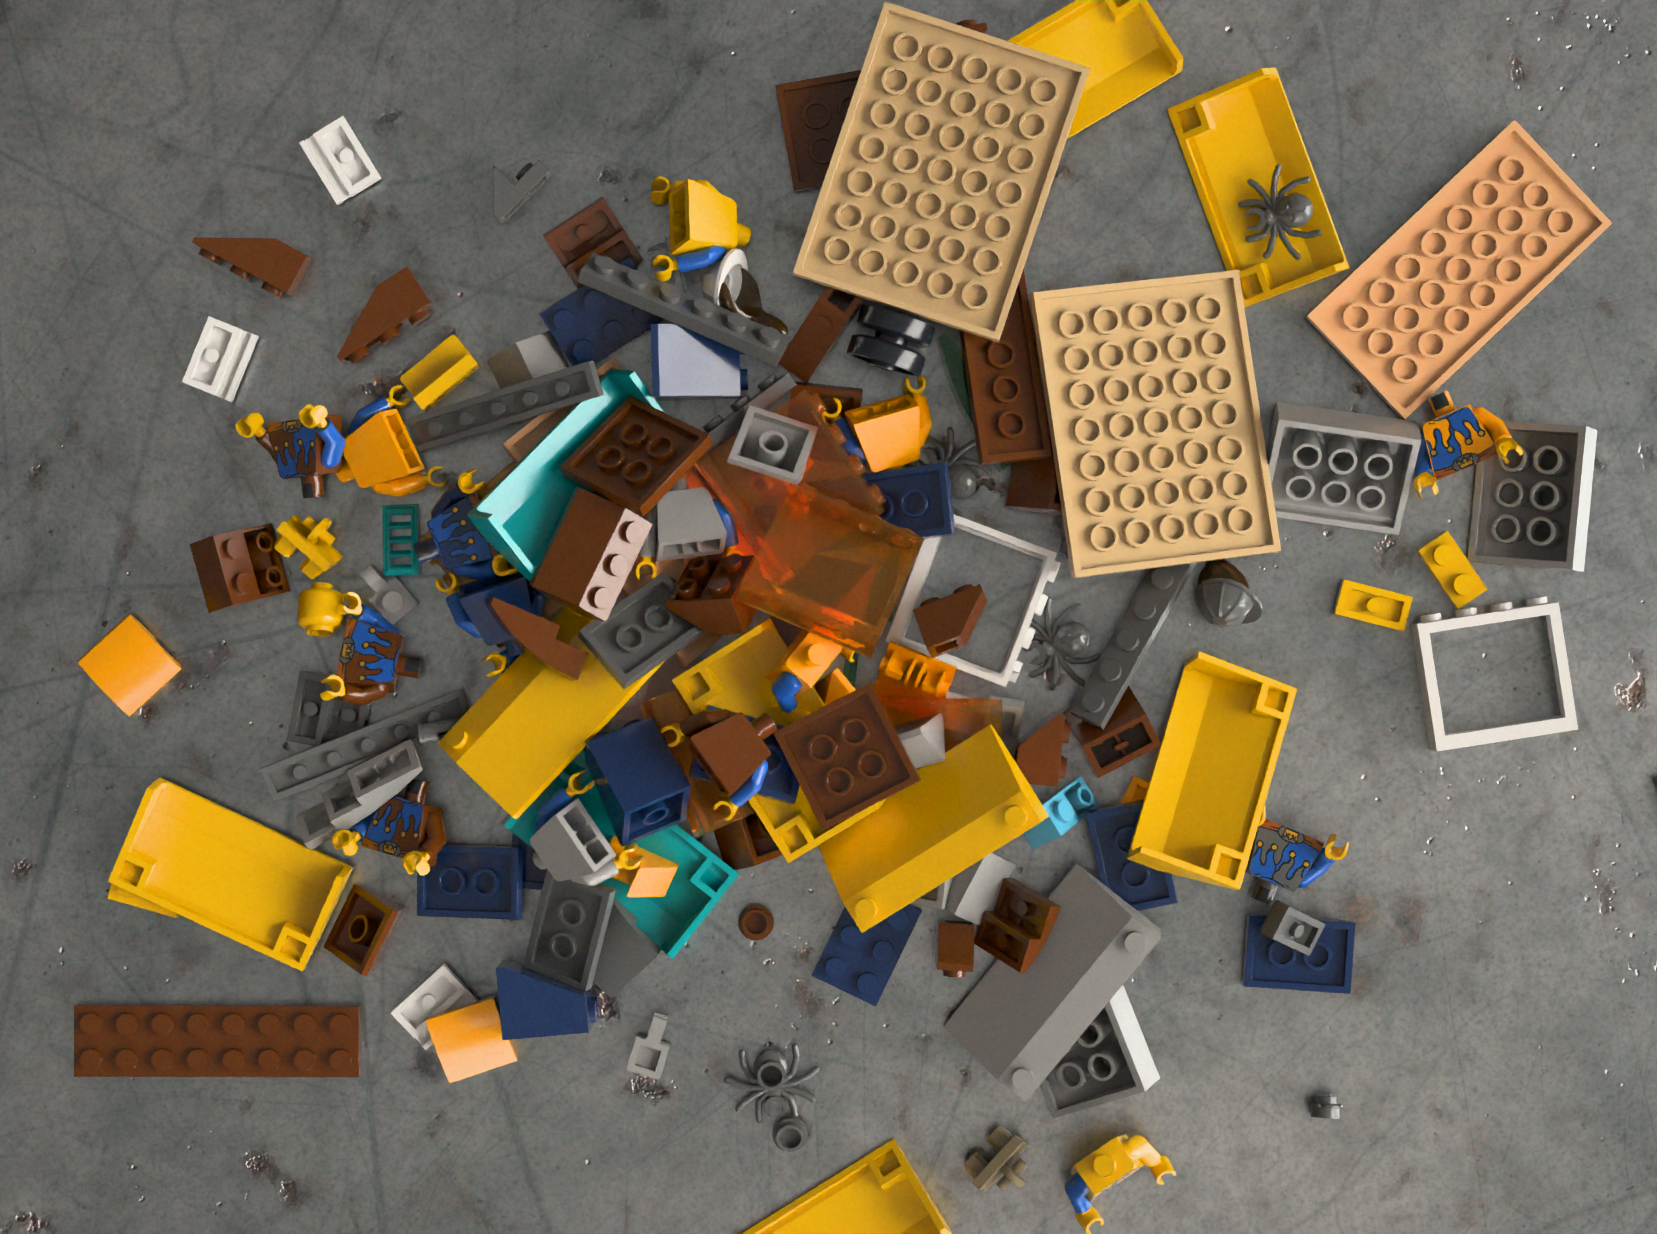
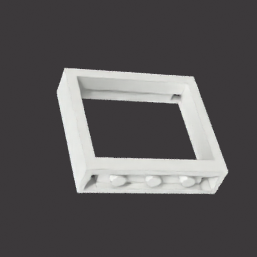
(1467, 618)
(1023, 635)

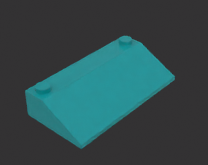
(531, 498)
(693, 890)

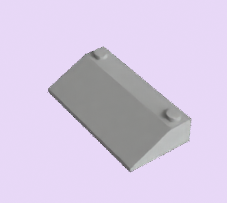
(1031, 1019)

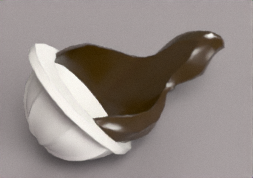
(735, 289)

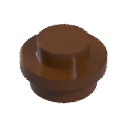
(756, 922)

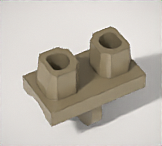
(987, 1173)

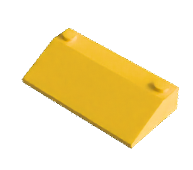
(1118, 43)
(1241, 136)
(737, 682)
(535, 722)
(1212, 772)
(932, 829)
(229, 873)
(866, 1198)

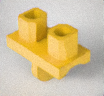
(312, 541)

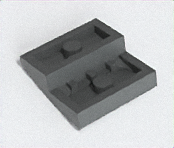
(319, 720)
(623, 952)

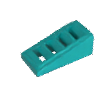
(415, 567)

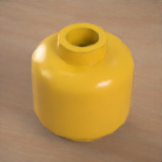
(318, 610)

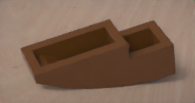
(538, 639)

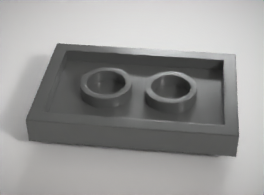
(639, 633)
(569, 931)

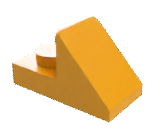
(650, 877)

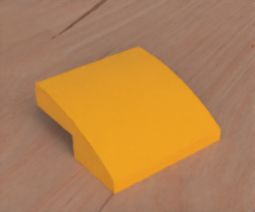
(129, 664)
(470, 1039)

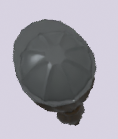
(1226, 596)

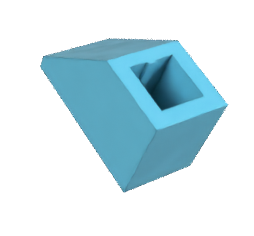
(1065, 810)

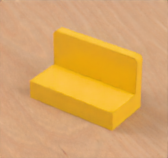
(439, 372)

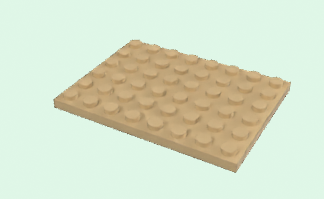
(941, 171)
(1155, 423)

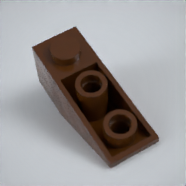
(264, 258)
(388, 309)
(820, 332)

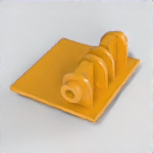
(912, 674)

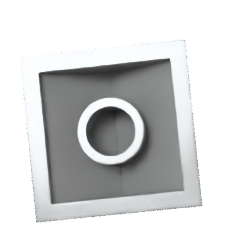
(527, 361)
(773, 445)
(924, 739)
(978, 887)

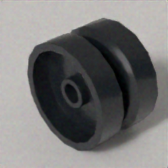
(892, 335)

